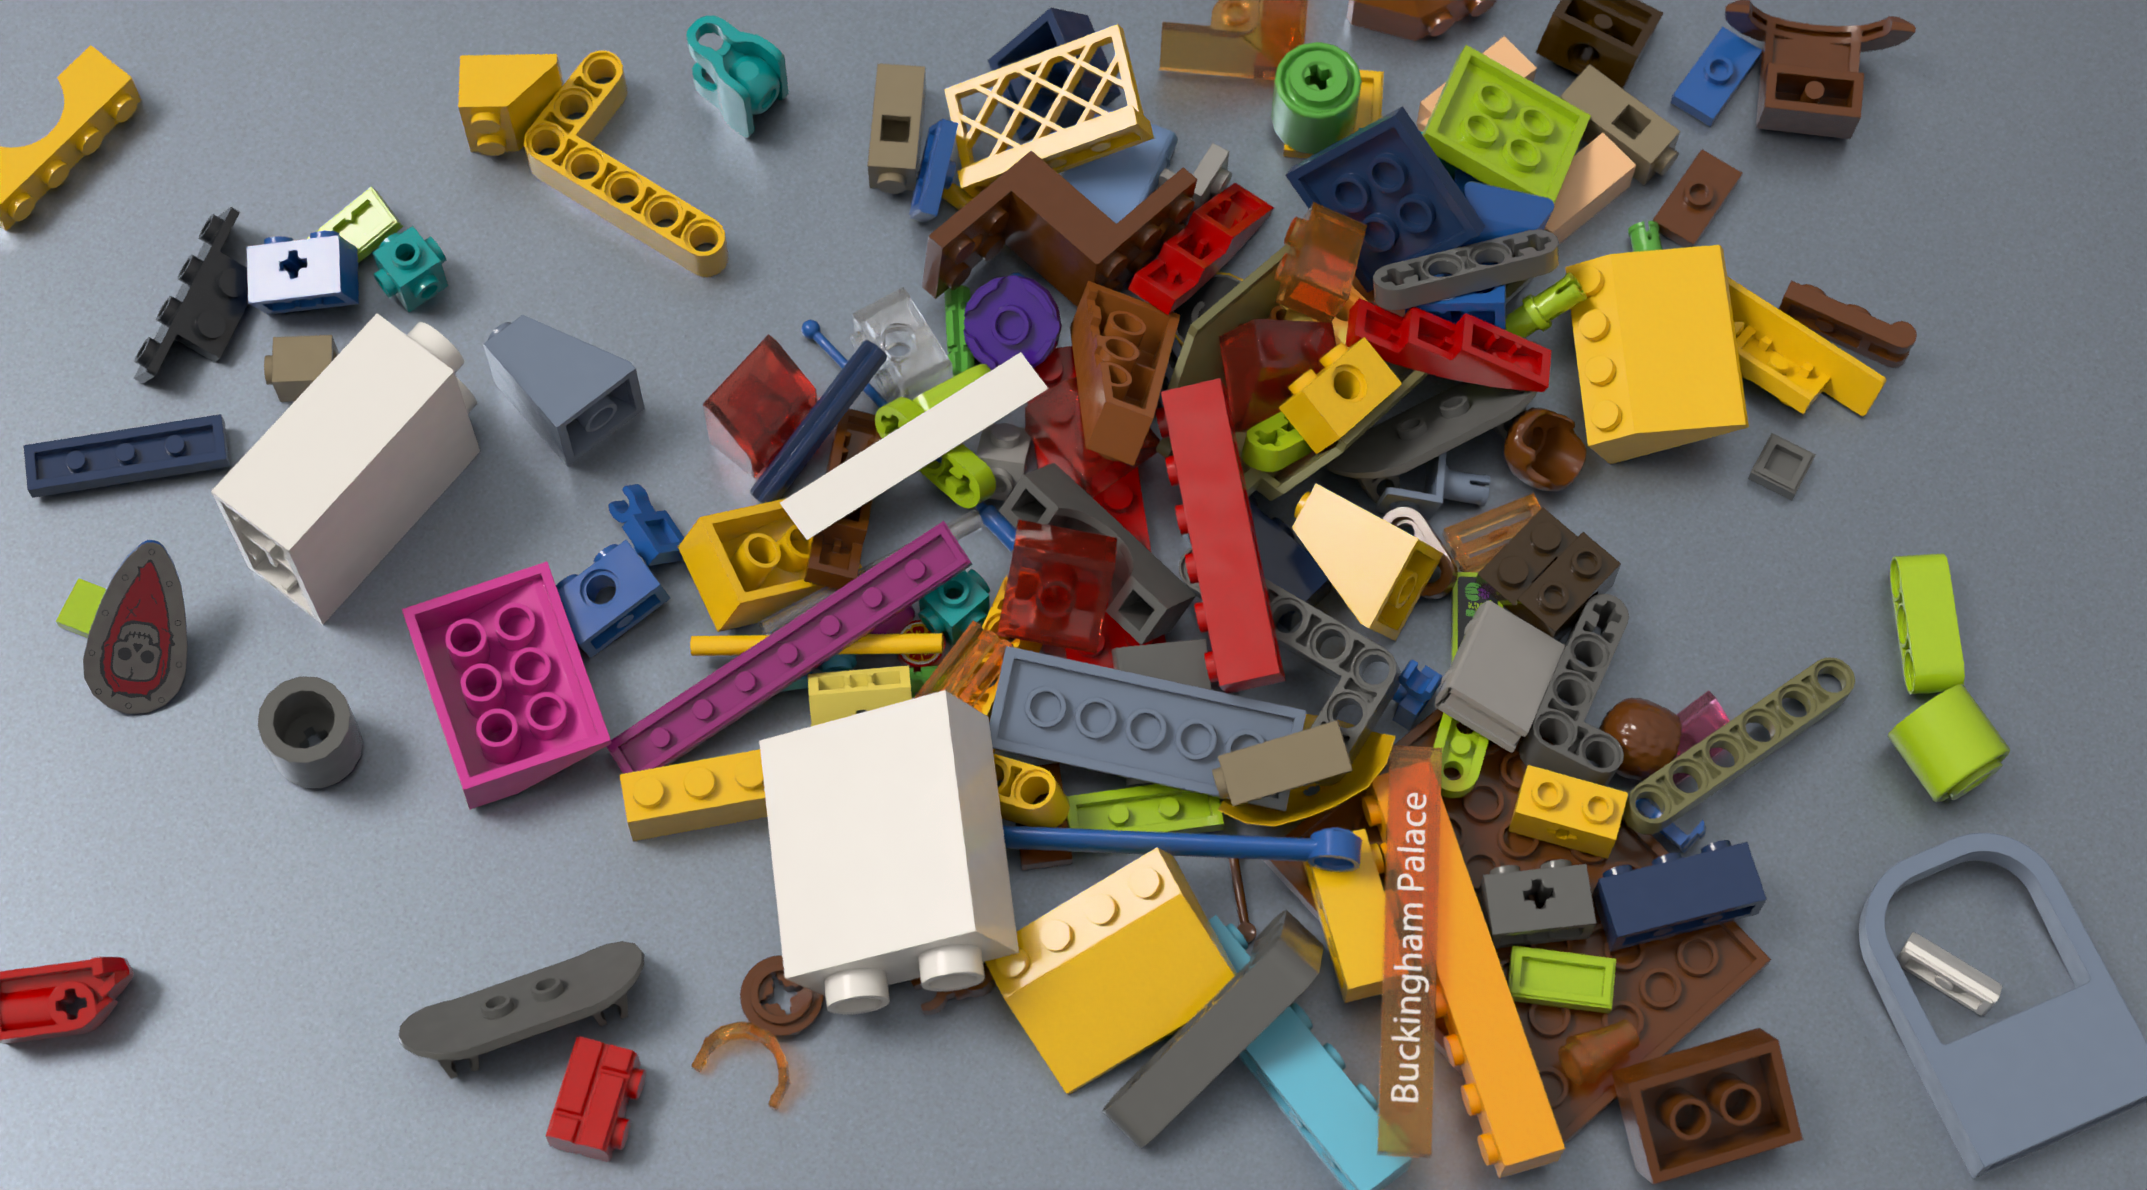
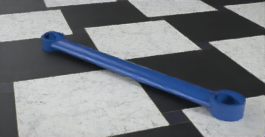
(1327, 849)

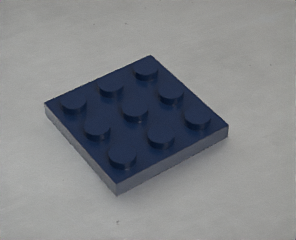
(1394, 187)

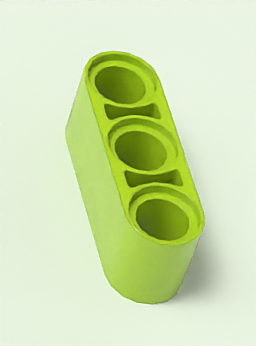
(1926, 623)

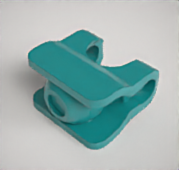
(745, 72)

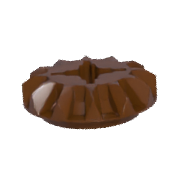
(758, 988)

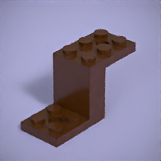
(1055, 231)

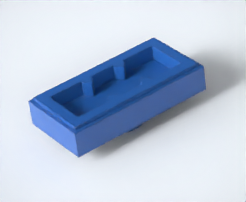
(1716, 76)
(935, 170)

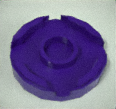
(1011, 318)

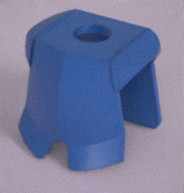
(1503, 209)

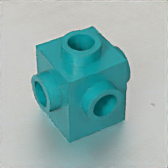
(410, 268)
(953, 616)

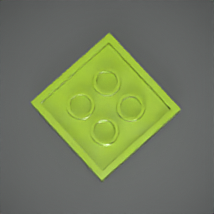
(1504, 127)

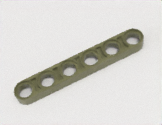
(1742, 747)

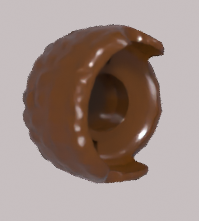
(1544, 449)
(1647, 736)

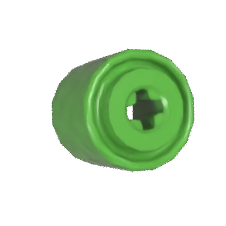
(1315, 97)

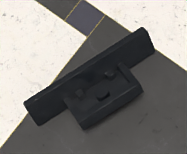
(206, 305)

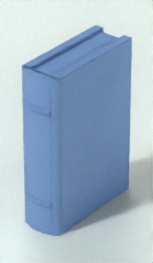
(1125, 177)

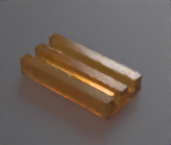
(1461, 551)
(962, 660)

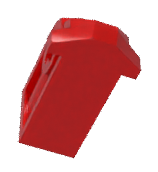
(37, 997)

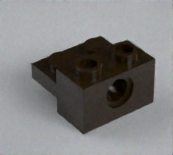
(1601, 34)
(1548, 574)

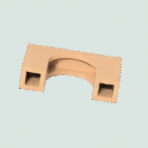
(1595, 174)

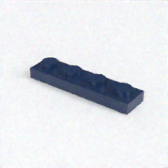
(126, 455)

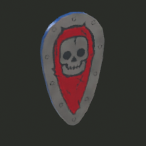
(139, 634)

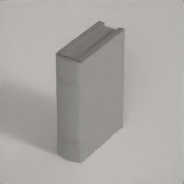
(1499, 675)

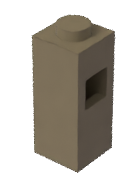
(1626, 122)
(896, 127)
(1282, 764)

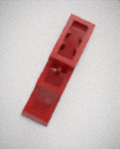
(1201, 248)
(1460, 351)

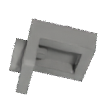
(1211, 175)
(1006, 453)

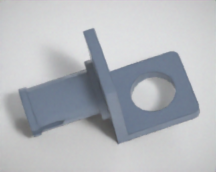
(1439, 485)

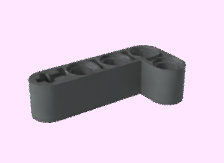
(1578, 684)

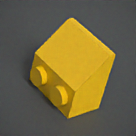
(504, 97)

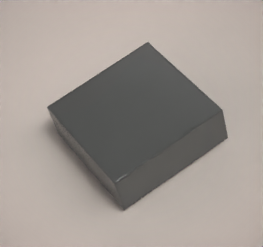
(1781, 466)

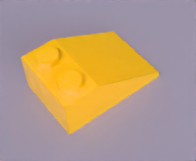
(747, 563)

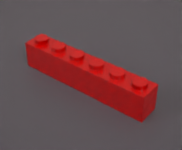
(1221, 537)

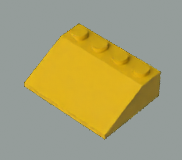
(1656, 351)
(1113, 970)

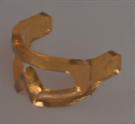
(751, 1032)

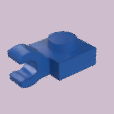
(650, 531)
(1414, 692)

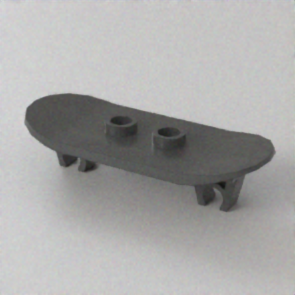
(1427, 433)
(524, 1006)

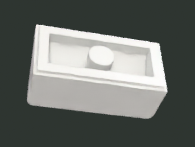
(1949, 974)

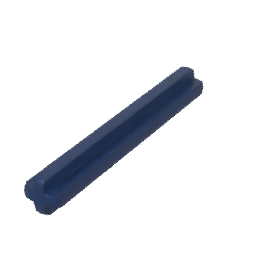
(819, 423)

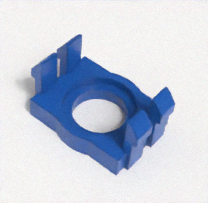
(1672, 832)

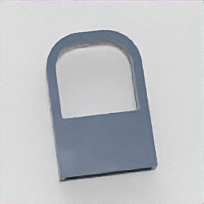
(2034, 1071)

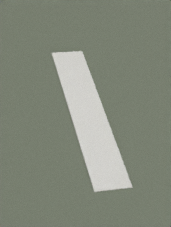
(913, 446)

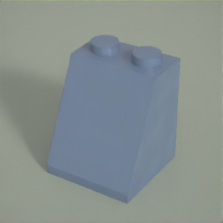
(563, 385)

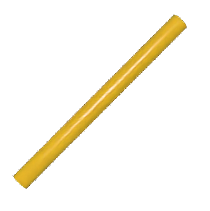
(869, 644)

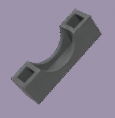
(1143, 591)

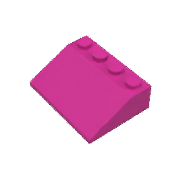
(506, 683)

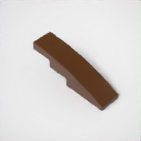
(838, 548)

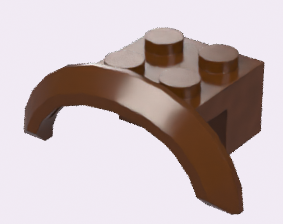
(1812, 70)

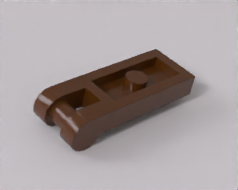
(1849, 325)

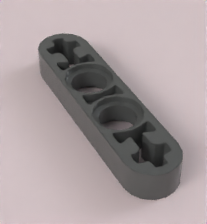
(1414, 283)

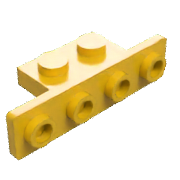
(1795, 360)

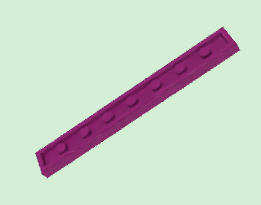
(791, 652)

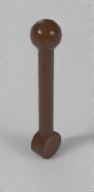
(1246, 928)

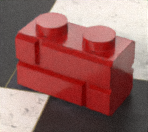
(595, 1099)

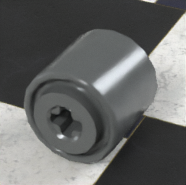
(301, 710)

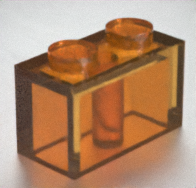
(1320, 262)

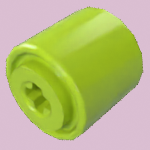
(1950, 744)

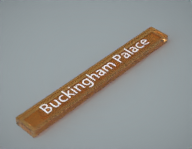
(1409, 953)

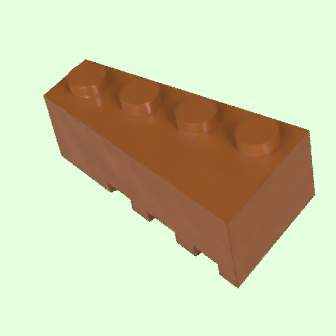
(1120, 368)

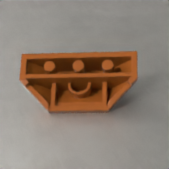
(1413, 17)

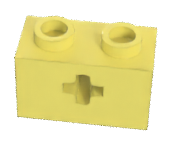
(845, 692)

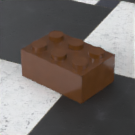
(1707, 1105)

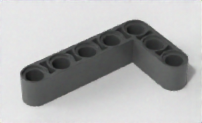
(1347, 667)
(1278, 972)

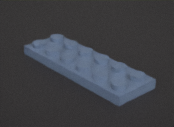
(1128, 722)

